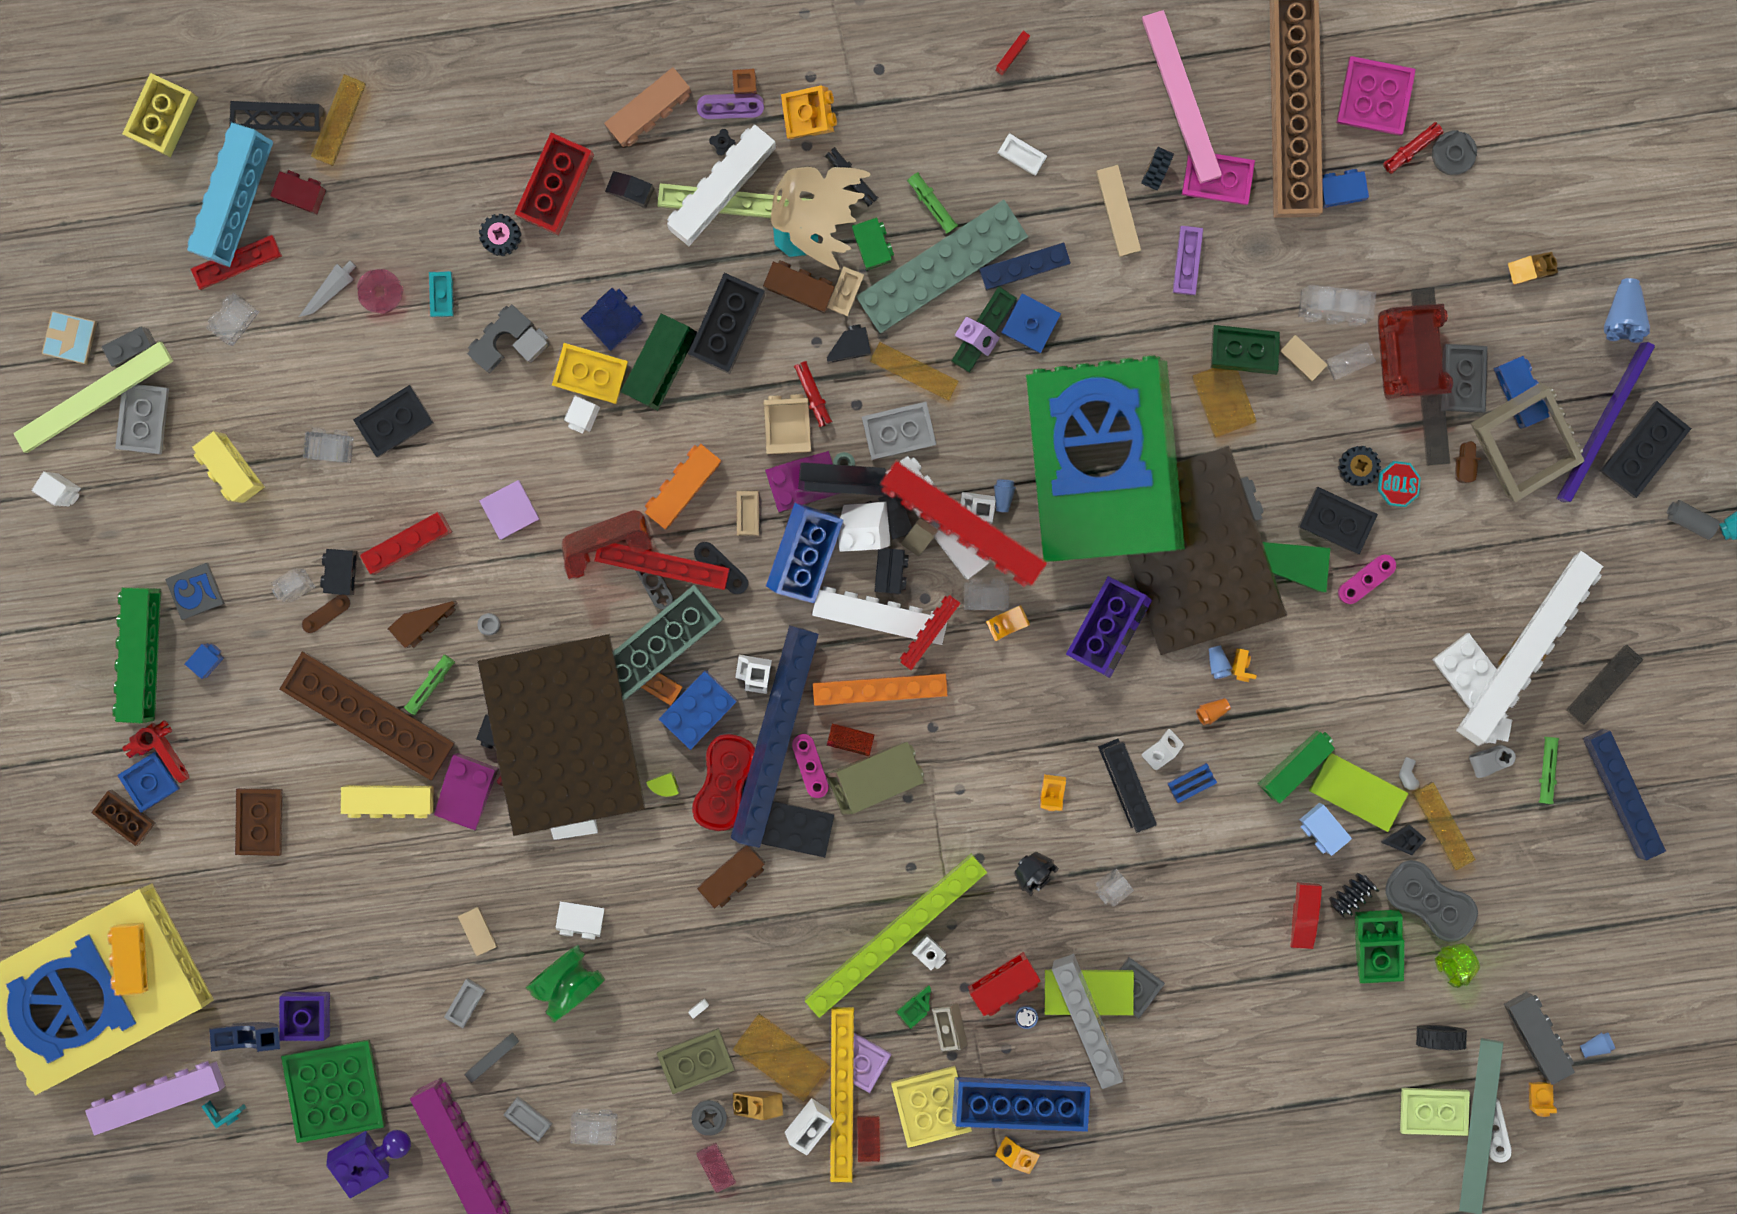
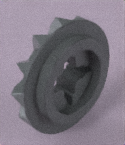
(707, 1127)

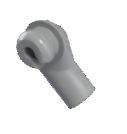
(1407, 776)

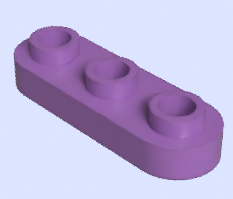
(721, 110)

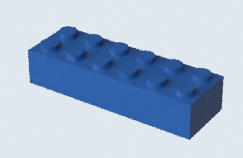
(1021, 1104)

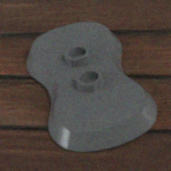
(1445, 910)

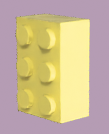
(160, 115)
(227, 467)

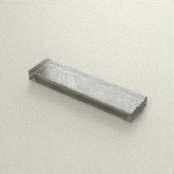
(1604, 684)

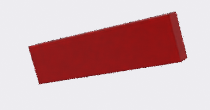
(243, 260)

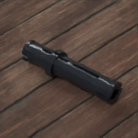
(863, 188)

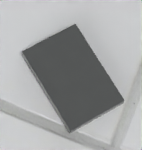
(1469, 372)

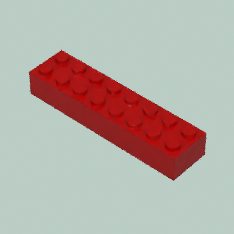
(963, 524)

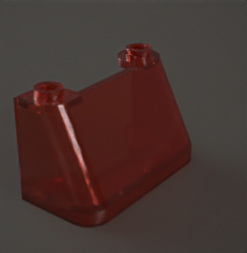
(1412, 351)
(628, 526)

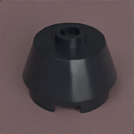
(1034, 872)

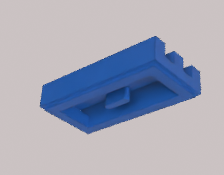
(1196, 790)

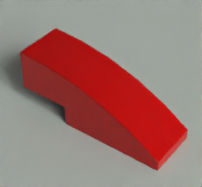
(1305, 915)

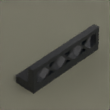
(255, 109)

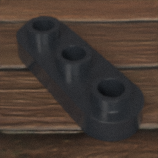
(716, 558)

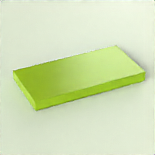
(1358, 792)
(1109, 989)

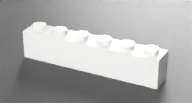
(721, 185)
(872, 614)

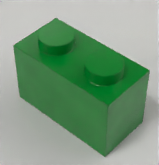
(872, 243)

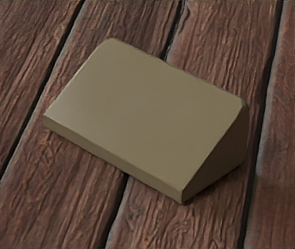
(949, 1027)

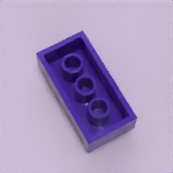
(1109, 627)

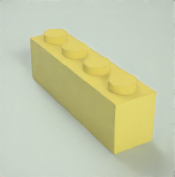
(387, 800)

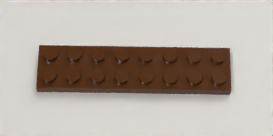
(367, 715)

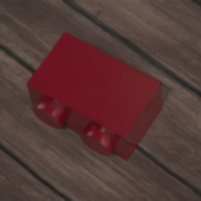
(298, 192)

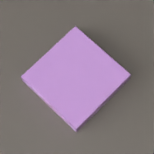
(509, 509)
(868, 1062)

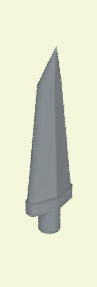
(331, 286)

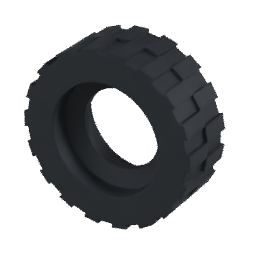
(1441, 1037)

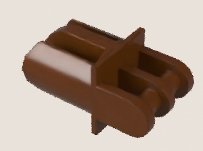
(1466, 463)

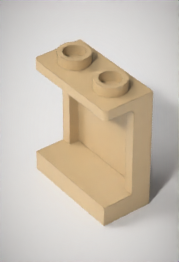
(787, 425)

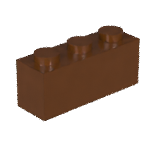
(799, 286)
(732, 876)

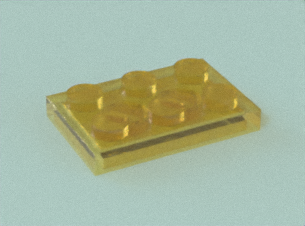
(1224, 400)

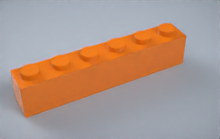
(879, 689)

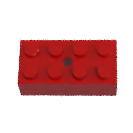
(561, 163)

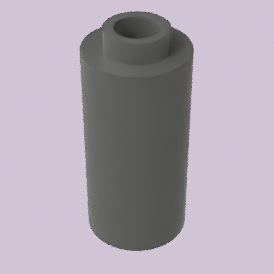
(1693, 519)

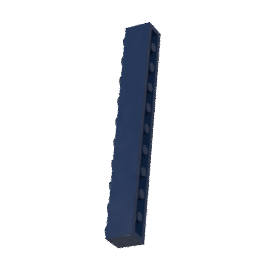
(774, 736)

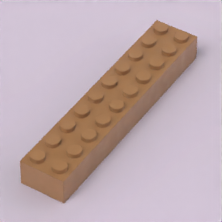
(1296, 108)

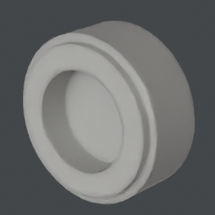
(489, 624)

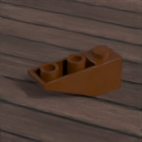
(414, 624)

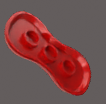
(727, 769)

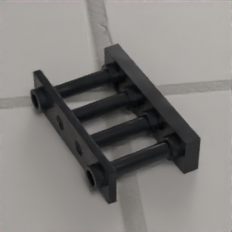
(1127, 785)

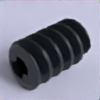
(1353, 895)

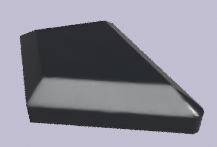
(1405, 840)

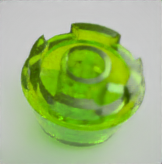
(1458, 964)

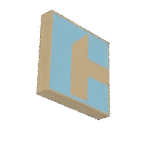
(69, 337)

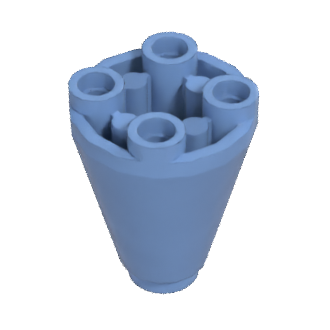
(1627, 313)

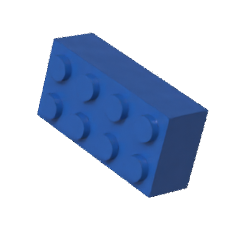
(804, 553)

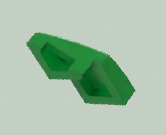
(915, 1008)

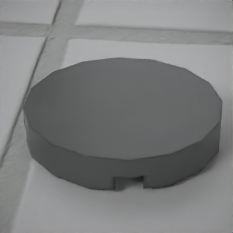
(1454, 152)

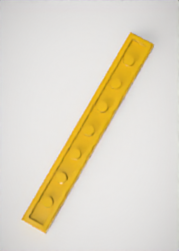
(842, 1094)

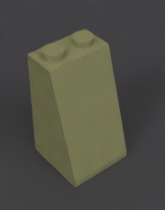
(875, 778)

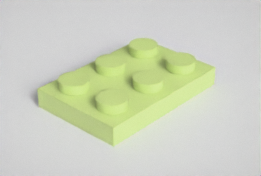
(1434, 1111)

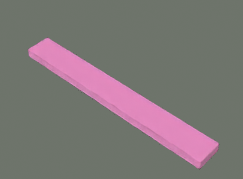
(1181, 96)

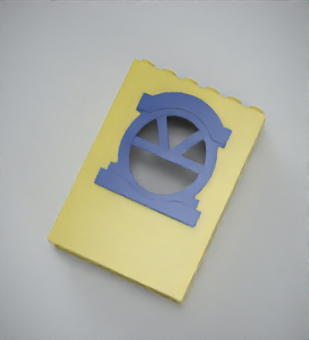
(172, 992)

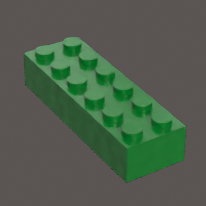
(137, 655)

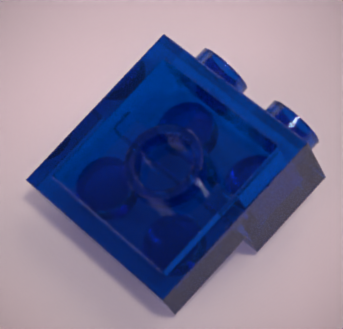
(612, 318)

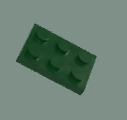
(1245, 349)

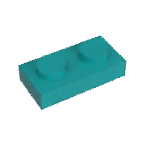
(441, 294)

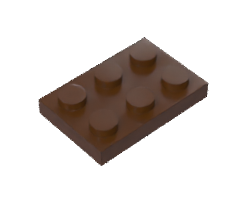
(258, 822)

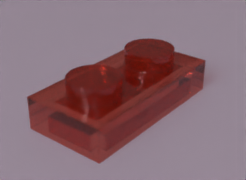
(850, 739)
(868, 1138)

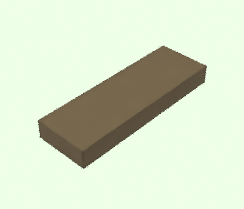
(919, 537)

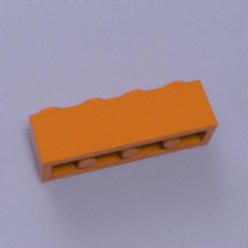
(683, 486)

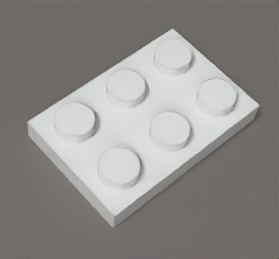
(1466, 668)

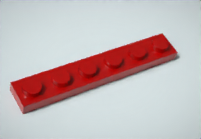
(664, 565)

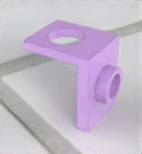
(974, 334)

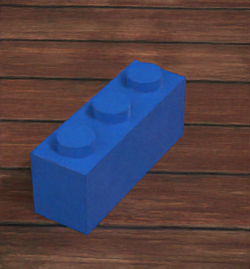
(1516, 379)

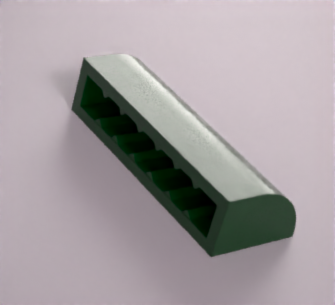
(659, 362)

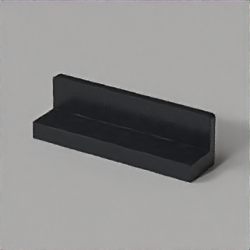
(841, 479)

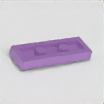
(1187, 260)

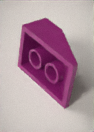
(785, 480)
(465, 791)

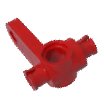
(162, 746)

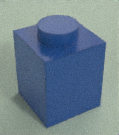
(204, 660)

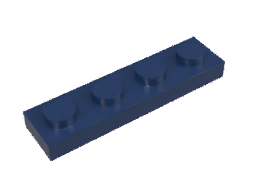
(1024, 266)

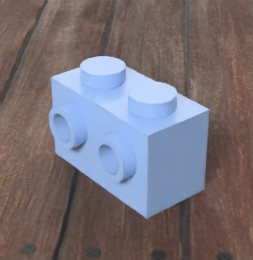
(1324, 829)

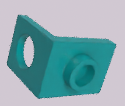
(217, 1120)

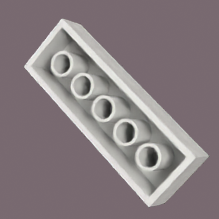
(963, 558)

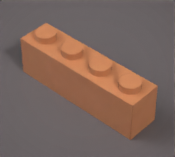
(648, 107)

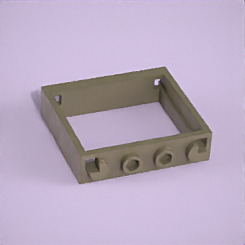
(1507, 410)

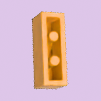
(128, 959)

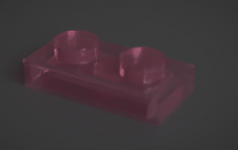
(715, 1167)

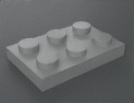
(142, 419)
(898, 430)

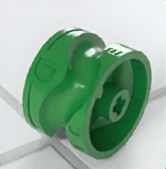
(565, 983)

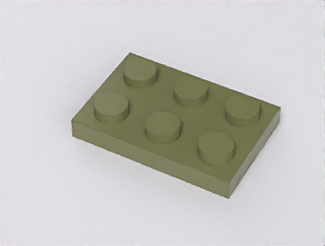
(695, 1061)

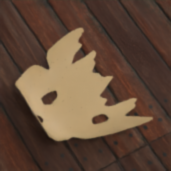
(819, 214)

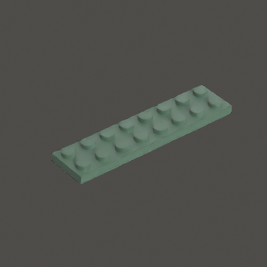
(942, 266)

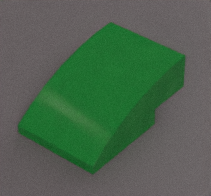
(1379, 946)

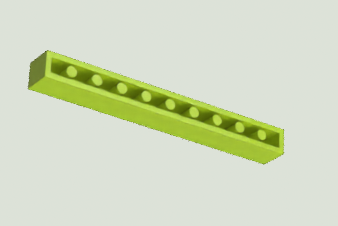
(895, 935)

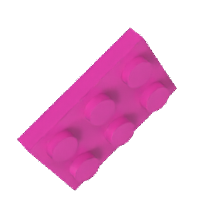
(1231, 187)

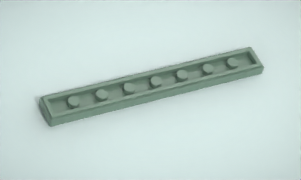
(1481, 1126)

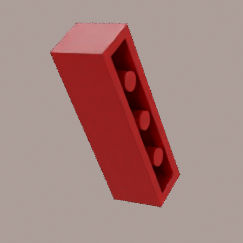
(406, 543)

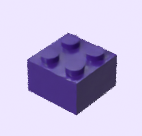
(304, 1016)

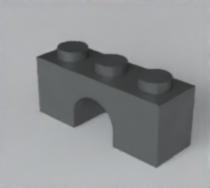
(485, 350)

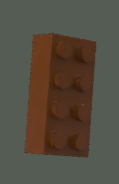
(123, 817)

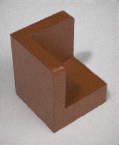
(744, 81)

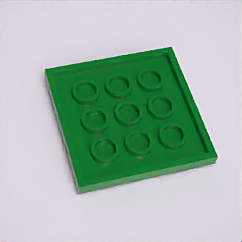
(333, 1091)

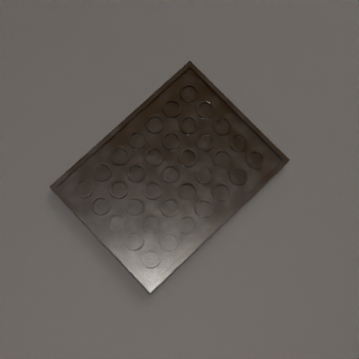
(1223, 572)
(561, 735)

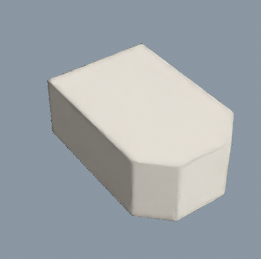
(698, 1008)

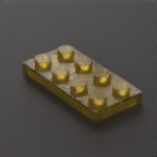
(781, 1057)

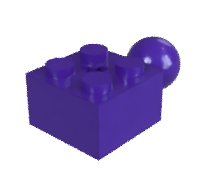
(362, 1164)

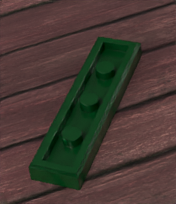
(990, 317)

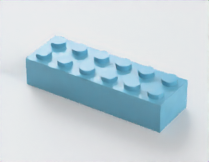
(230, 194)

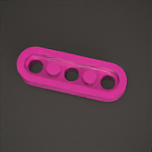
(1358, 584)
(807, 755)

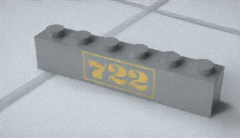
(1088, 1021)

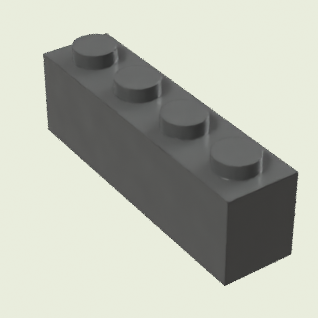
(1539, 1037)

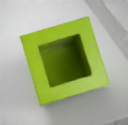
(664, 785)

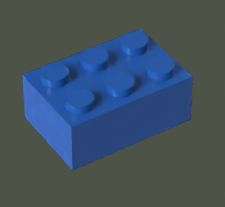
(698, 709)

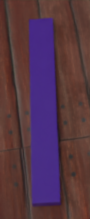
(1606, 421)

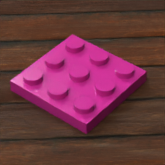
(1375, 96)

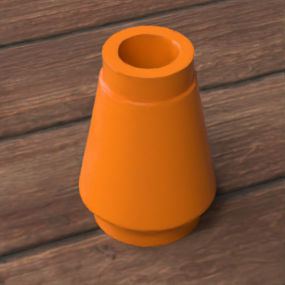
(1212, 711)

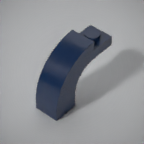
(257, 1035)

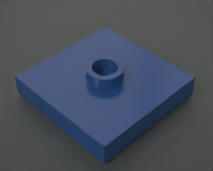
(1031, 323)
(148, 781)

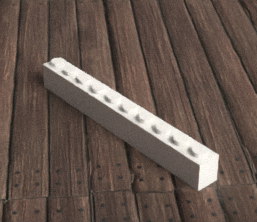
(1530, 648)

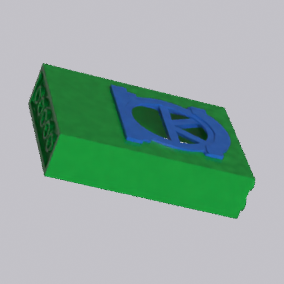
(1116, 513)

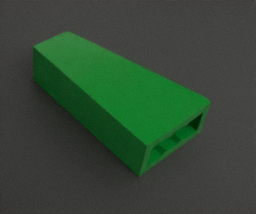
(1300, 564)
(1297, 766)

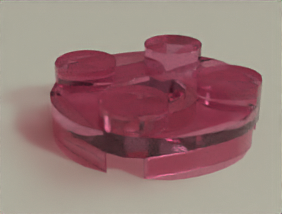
(366, 292)

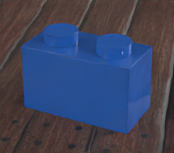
(1344, 188)

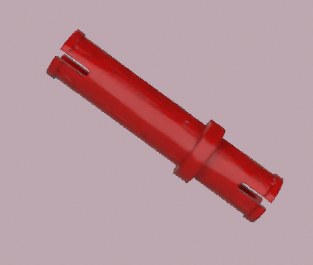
(1406, 153)
(817, 404)

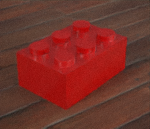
(1004, 984)

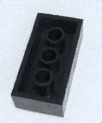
(727, 323)

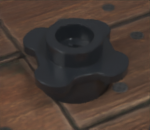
(722, 148)

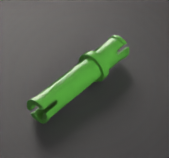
(933, 204)
(414, 705)
(1548, 770)

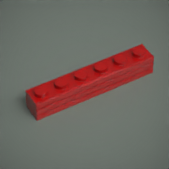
(932, 629)

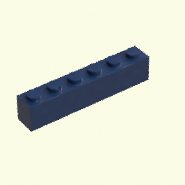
(1624, 794)

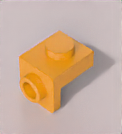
(1052, 792)

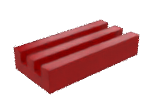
(1012, 53)

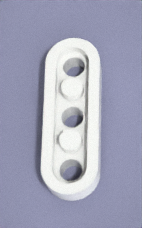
(1500, 1137)

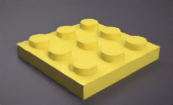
(927, 1106)

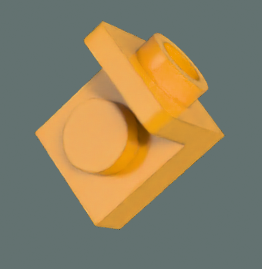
(1240, 662)
(1541, 1098)

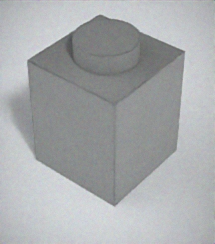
(531, 344)

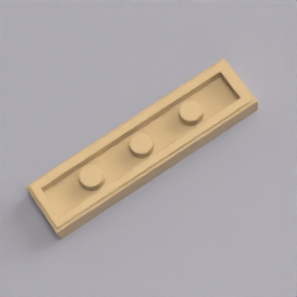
(1118, 210)

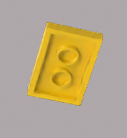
(590, 373)

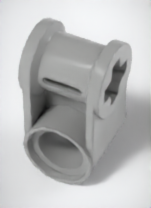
(1488, 761)

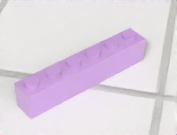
(154, 1098)

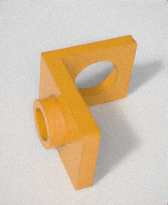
(1008, 622)
(1020, 1158)

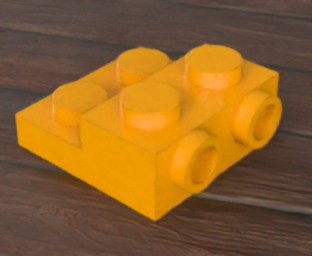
(808, 112)

